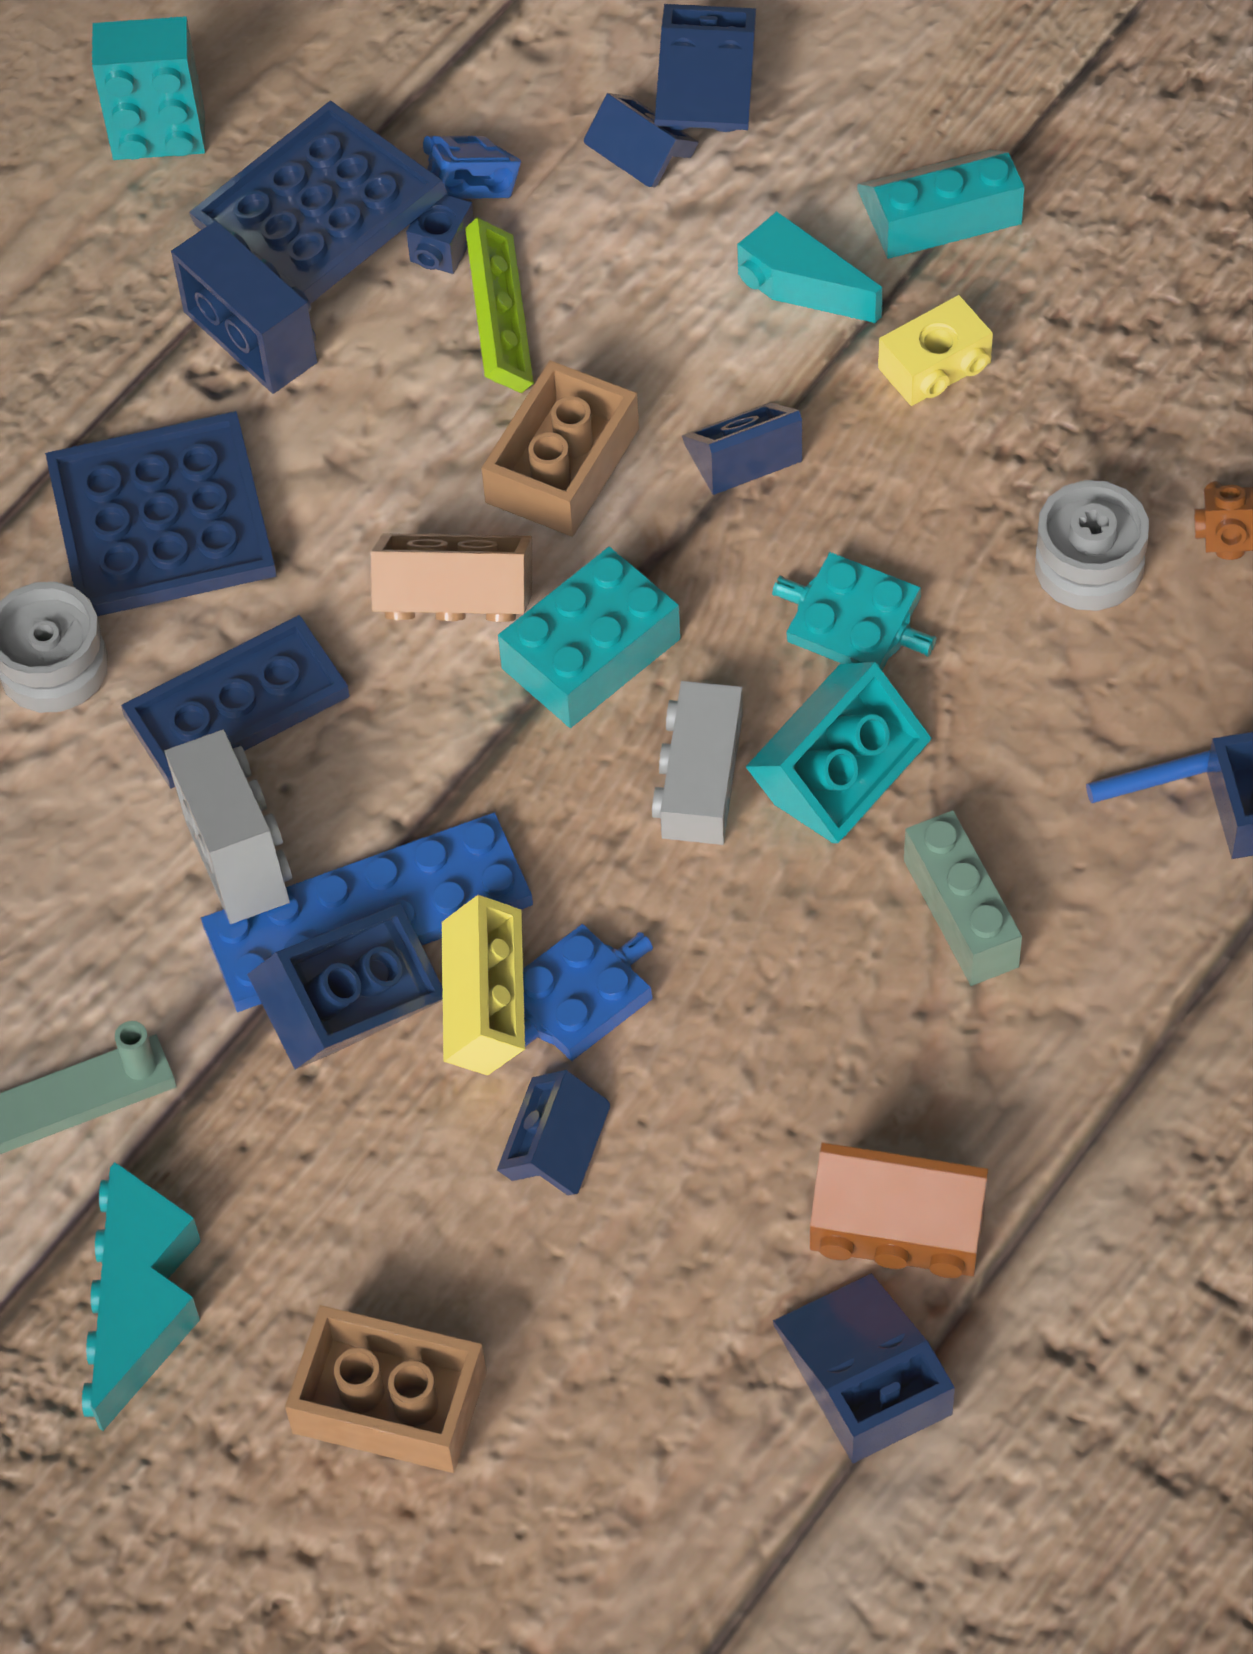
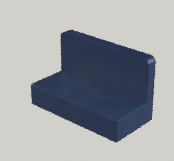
(628, 138)
(555, 1132)

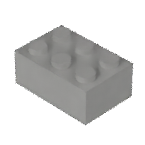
(229, 825)

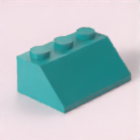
(944, 202)
(840, 750)

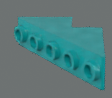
(136, 1304)

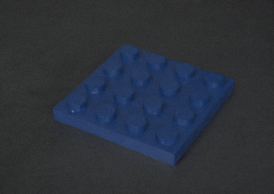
(322, 199)
(160, 514)

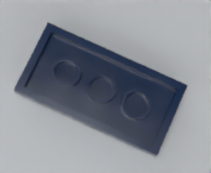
(245, 691)

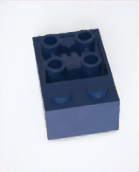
(705, 67)
(867, 1367)

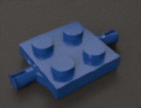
(582, 990)

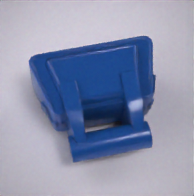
(472, 166)

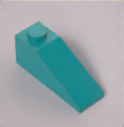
(804, 272)

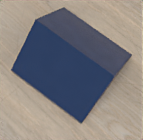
(746, 446)

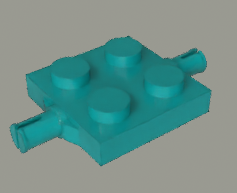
(853, 613)

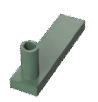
(86, 1089)

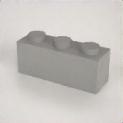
(699, 762)

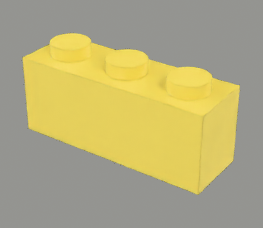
(482, 985)

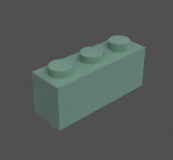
(962, 898)

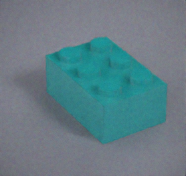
(148, 88)
(589, 637)

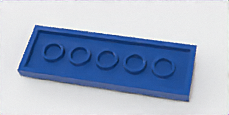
(425, 876)

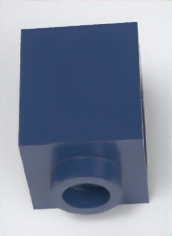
(439, 234)

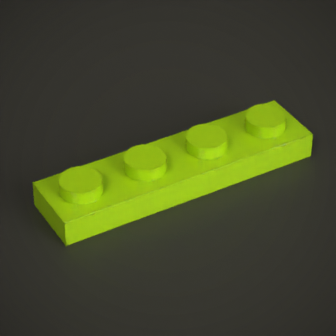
(499, 306)

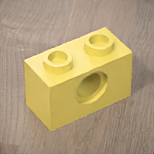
(935, 350)

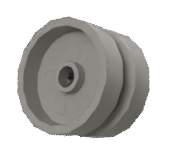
(1091, 545)
(50, 647)

